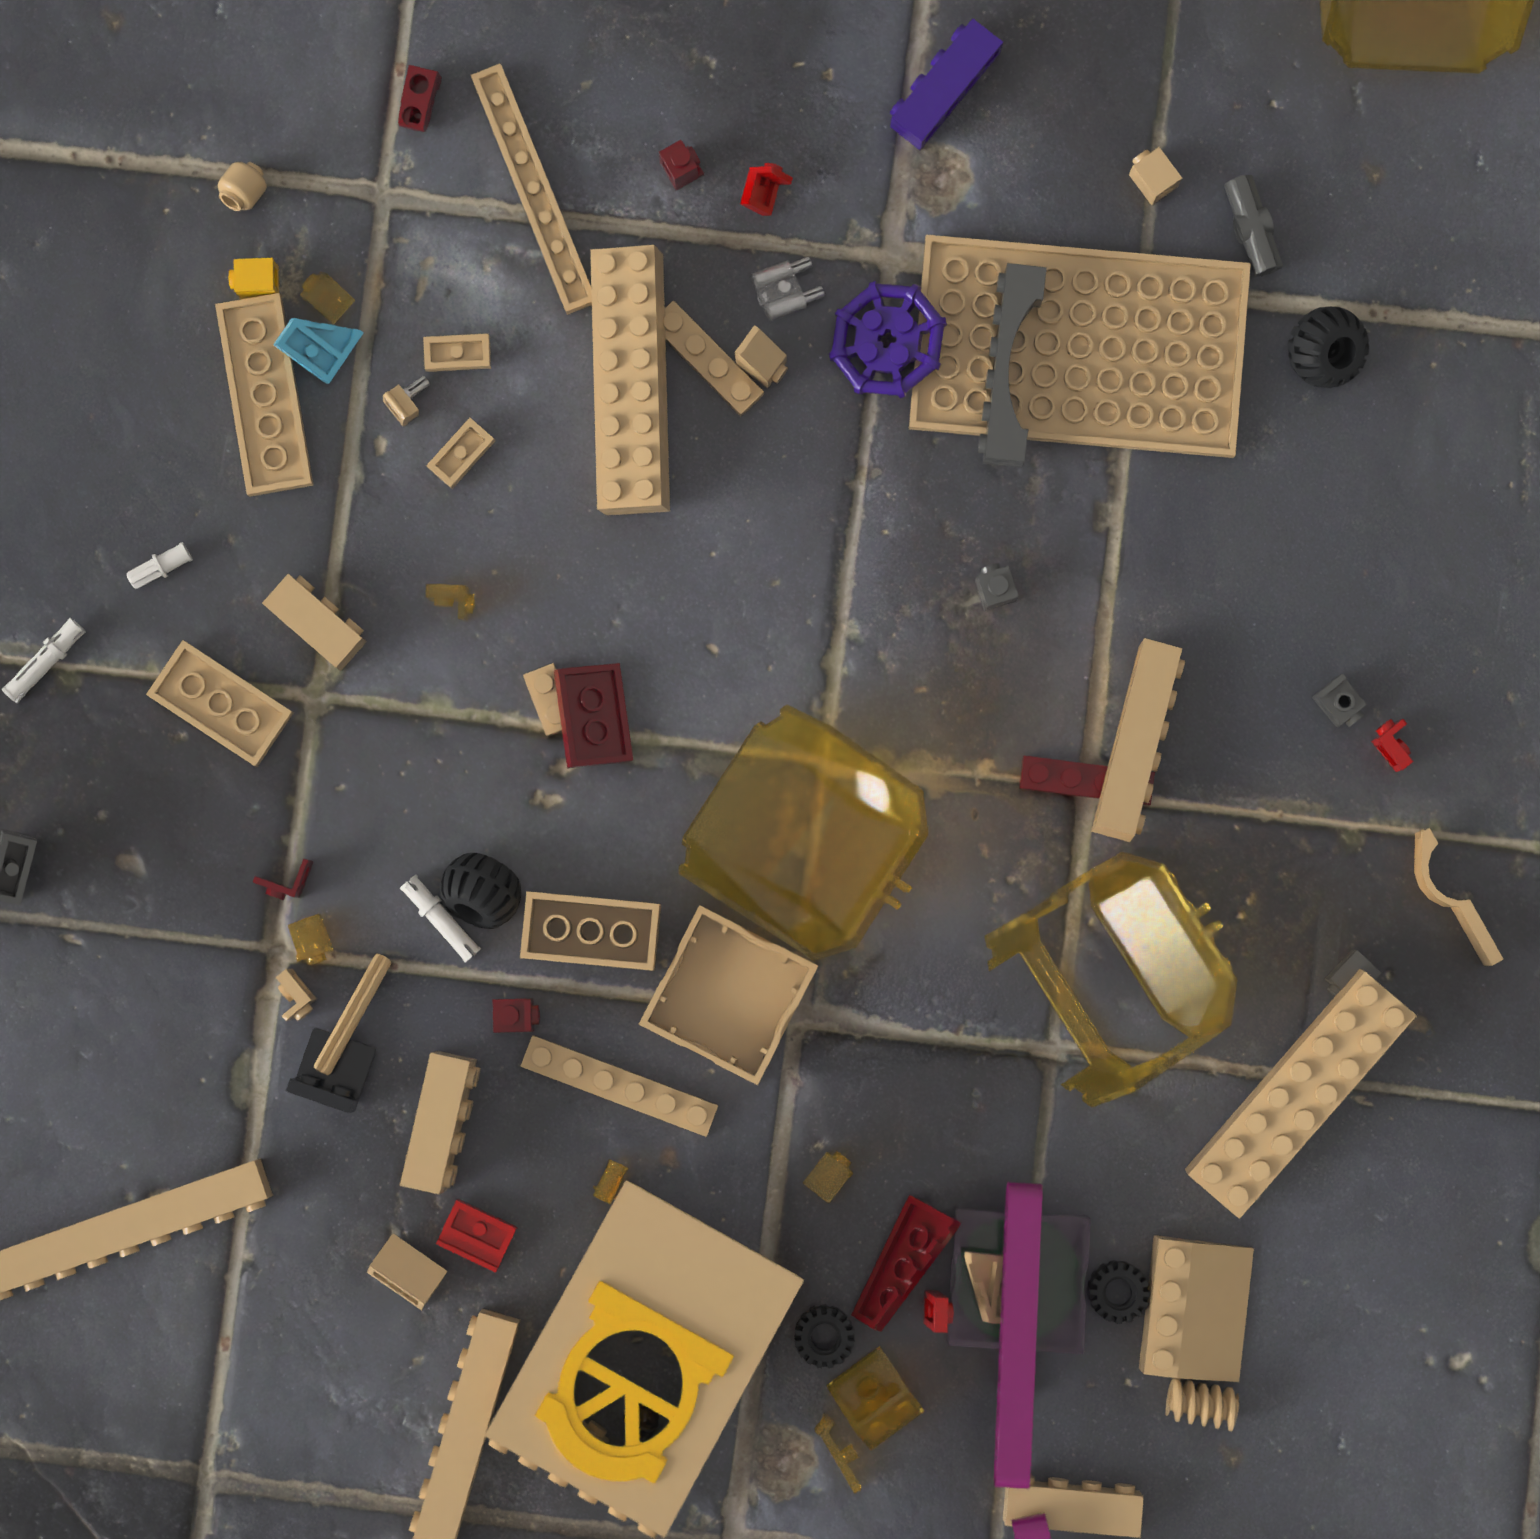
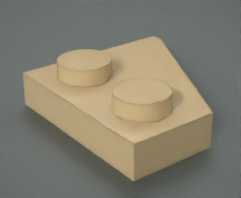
(986, 1279)

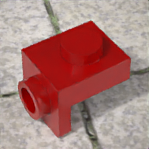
(762, 188)

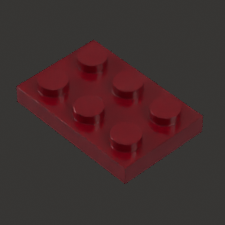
(593, 715)

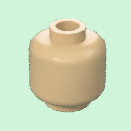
(241, 186)

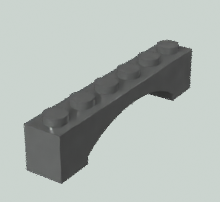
(1005, 439)

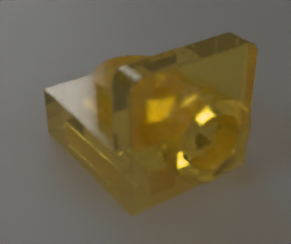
(326, 296)
(446, 595)
(310, 939)
(829, 1175)

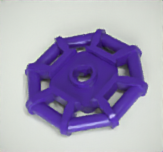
(876, 325)

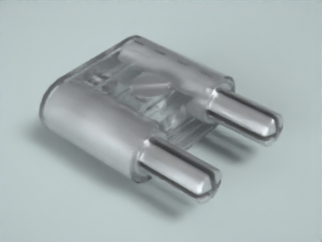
(780, 291)

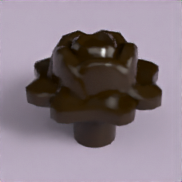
(647, 1421)

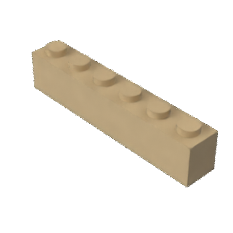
(1137, 740)

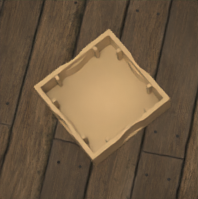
(728, 995)

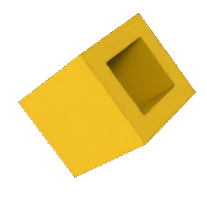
(254, 277)

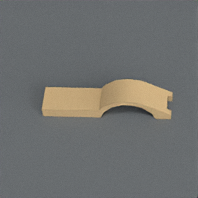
(1464, 910)

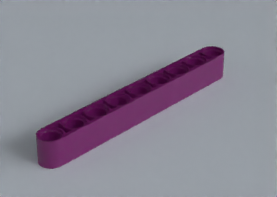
(1018, 1335)

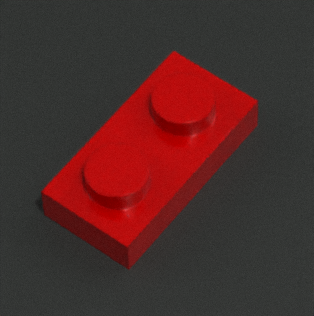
(937, 1311)

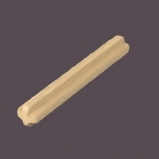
(352, 1014)

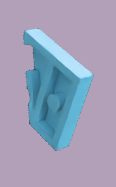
(317, 346)

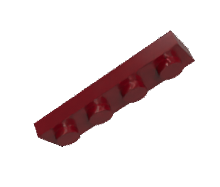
(1064, 777)

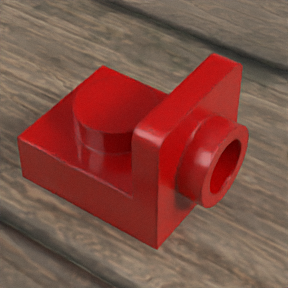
(1393, 750)

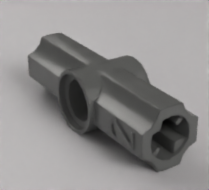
(1253, 225)

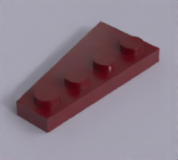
(907, 1255)

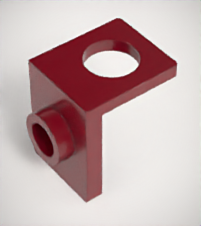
(280, 891)

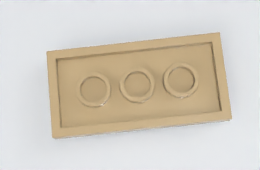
(220, 703)

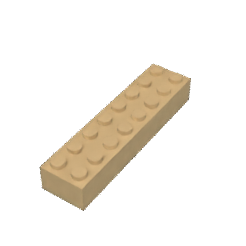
(630, 380)
(1300, 1093)

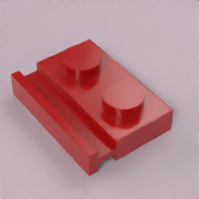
(476, 1235)

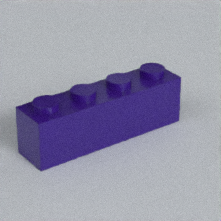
(945, 84)

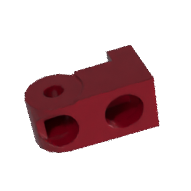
(418, 98)

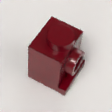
(680, 164)

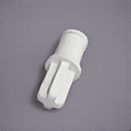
(159, 566)

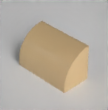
(407, 1271)

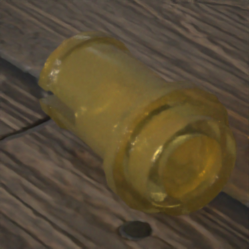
(610, 1181)

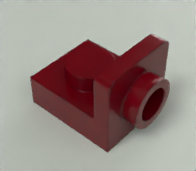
(515, 1015)

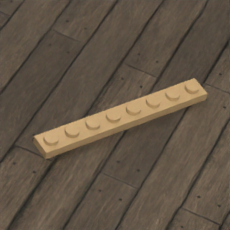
(533, 188)

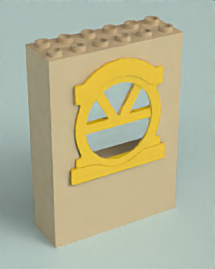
(692, 1290)

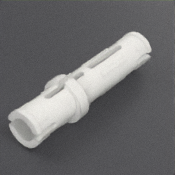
(53, 650)
(440, 918)

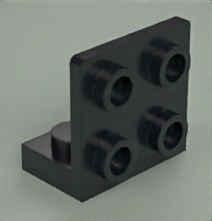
(344, 1084)

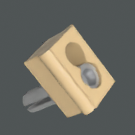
(400, 402)

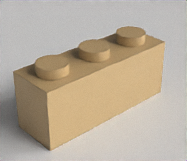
(315, 621)

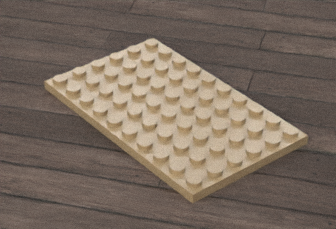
(1112, 358)

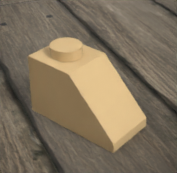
(761, 358)

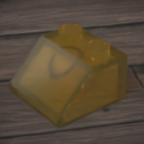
(875, 1398)

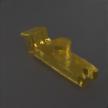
(841, 1457)

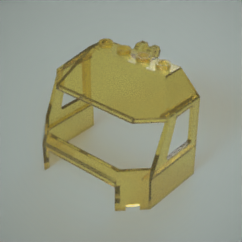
(1163, 948)

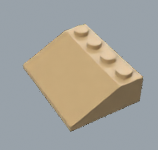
(1196, 1309)

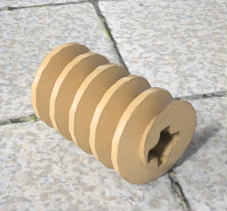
(1202, 1403)

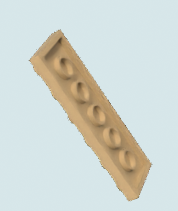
(263, 396)

